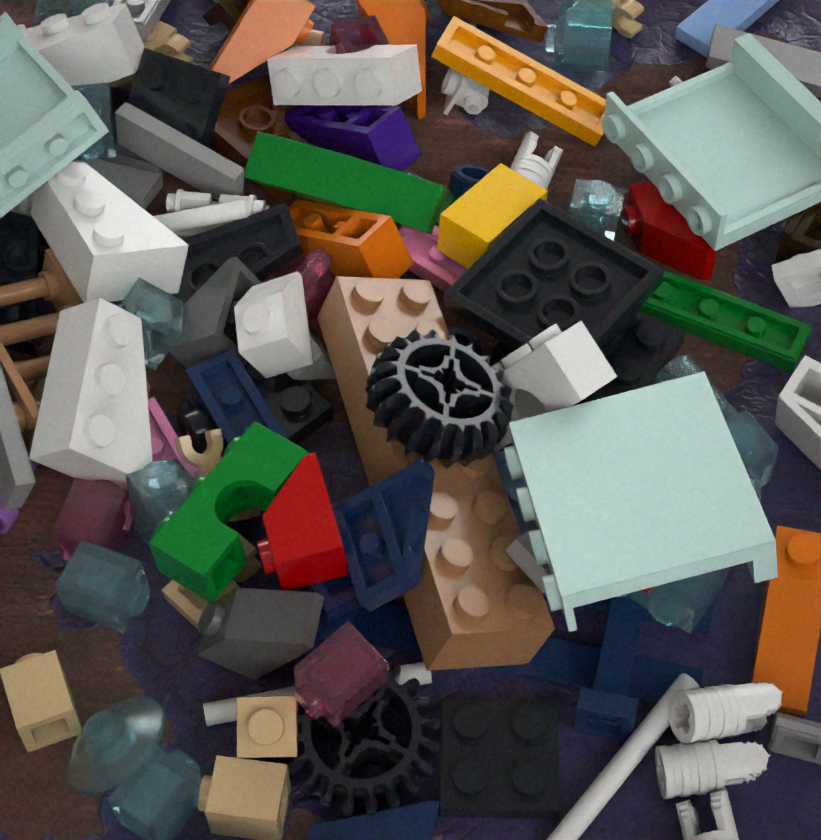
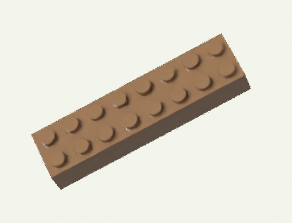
(471, 594)

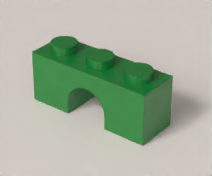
(195, 542)

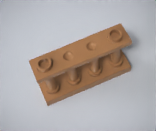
(54, 287)

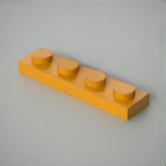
(521, 80)

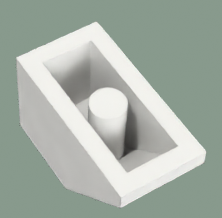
(274, 326)

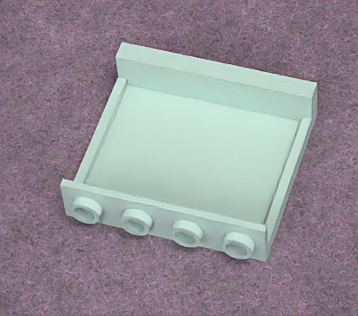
(40, 119)
(727, 144)
(636, 494)

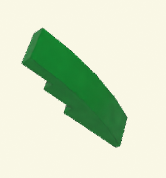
(344, 181)

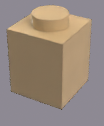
(40, 700)
(267, 726)
(246, 798)

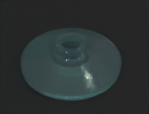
(114, 745)

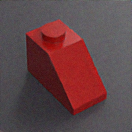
(665, 233)
(302, 531)

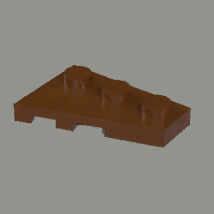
(242, 116)

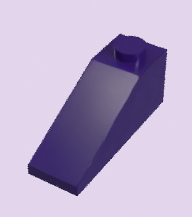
(360, 131)

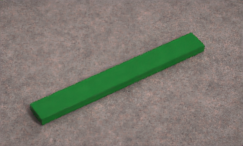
(720, 318)

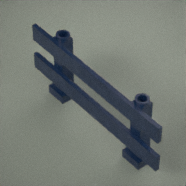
(608, 677)

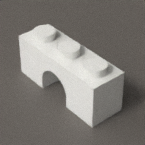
(358, 78)
(555, 374)

